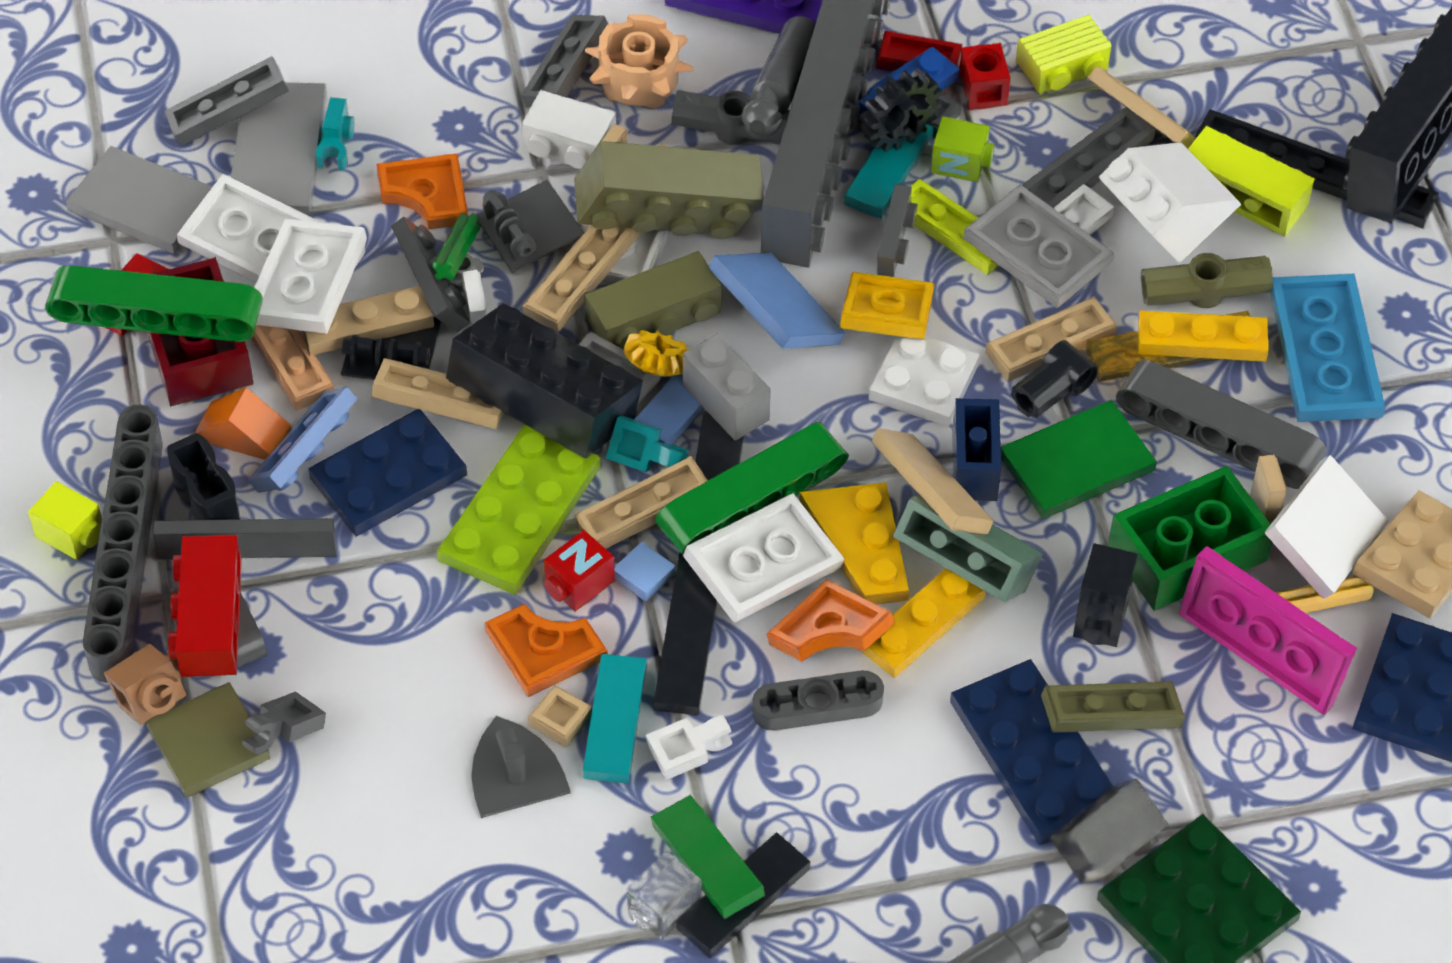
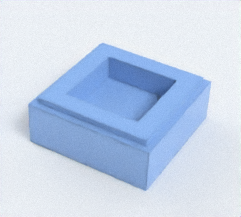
(644, 571)

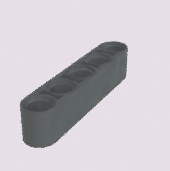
(1218, 421)

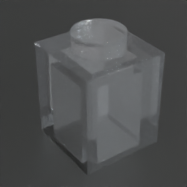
(662, 895)

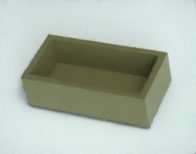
(668, 189)

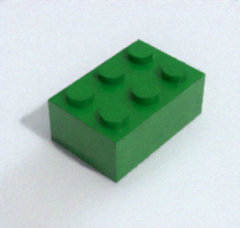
(1180, 524)

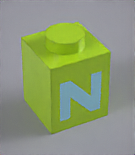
(961, 149)

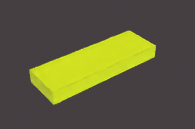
(946, 223)

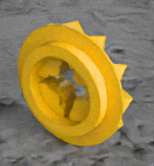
(655, 353)

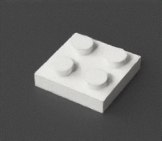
(924, 378)

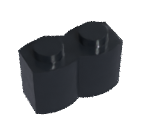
(201, 481)

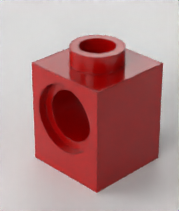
(984, 76)

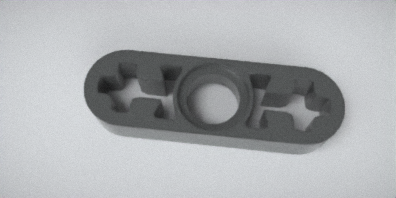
(830, 685)

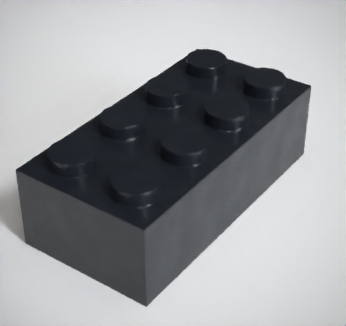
(543, 379)

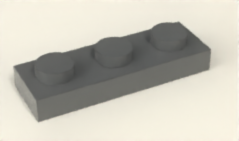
(566, 58)
(226, 101)
(442, 297)

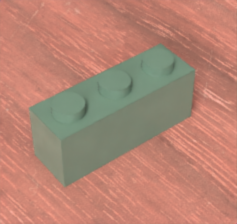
(990, 561)

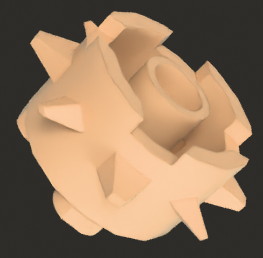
(638, 61)

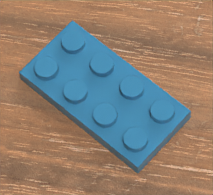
(1326, 348)

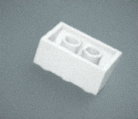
(1170, 195)

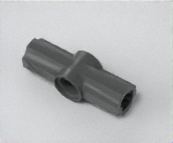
(718, 115)

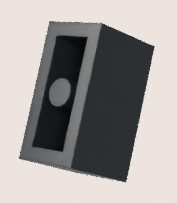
(1104, 595)

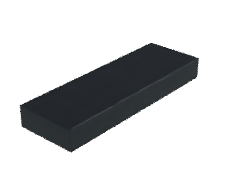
(775, 866)

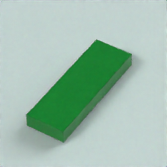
(708, 855)

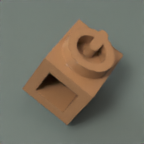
(146, 683)

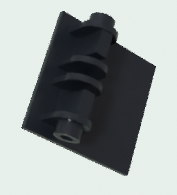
(366, 355)

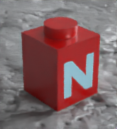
(578, 571)

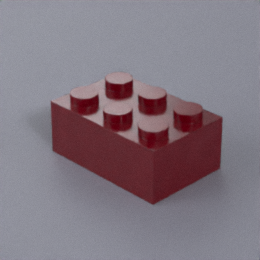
(195, 365)

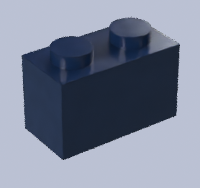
(977, 447)

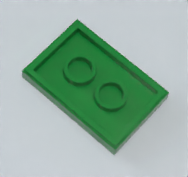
(1077, 459)

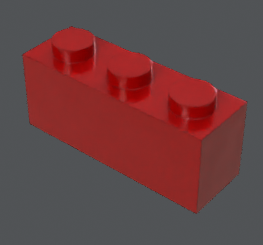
(206, 606)

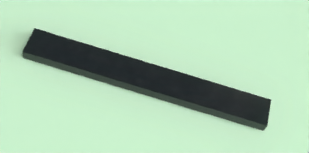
(692, 604)

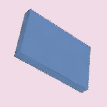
(776, 300)

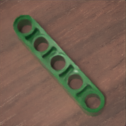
(154, 303)
(753, 484)

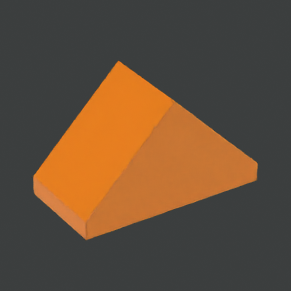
(243, 424)

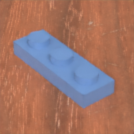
(303, 440)

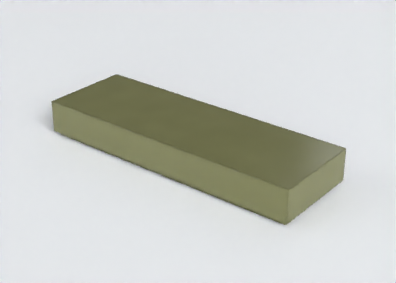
(1112, 706)

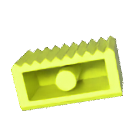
(1063, 54)

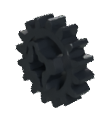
(901, 110)

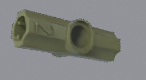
(1206, 280)

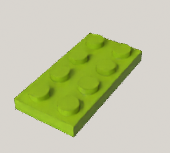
(518, 510)

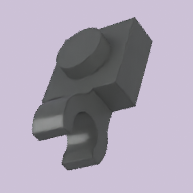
(286, 717)

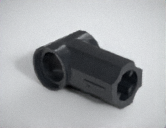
(1061, 373)

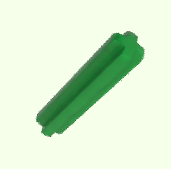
(456, 246)

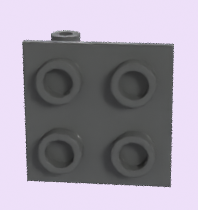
(528, 224)

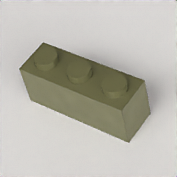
(655, 300)

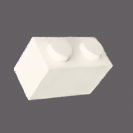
(564, 128)

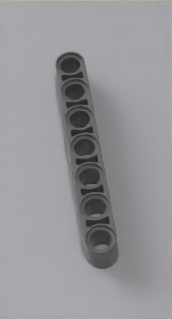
(127, 518)

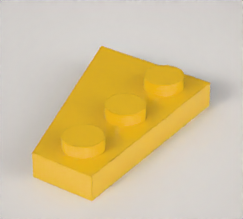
(862, 530)

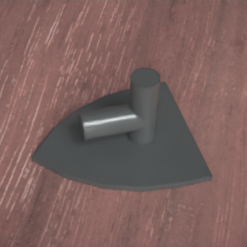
(514, 769)

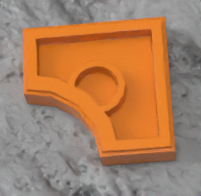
(427, 186)
(828, 620)
(543, 650)

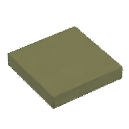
(205, 739)

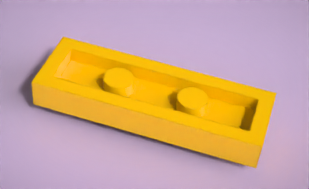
(1202, 336)
(924, 621)

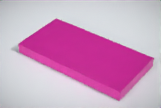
(1266, 630)

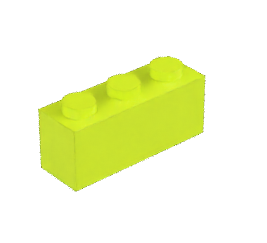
(1265, 187)

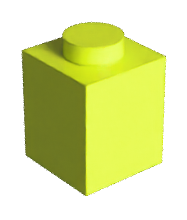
(66, 520)

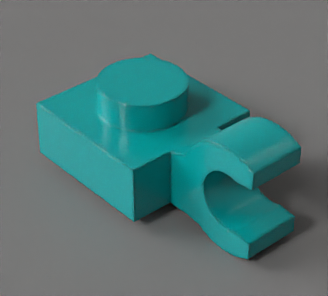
(336, 130)
(639, 445)

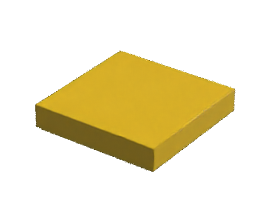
(887, 305)

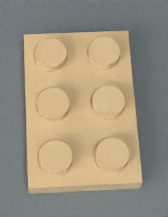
(1413, 556)

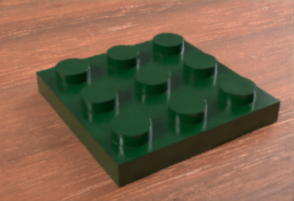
(1198, 900)

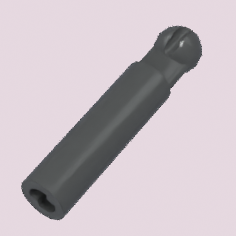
(778, 79)
(1040, 931)

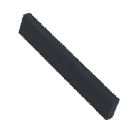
(1323, 166)

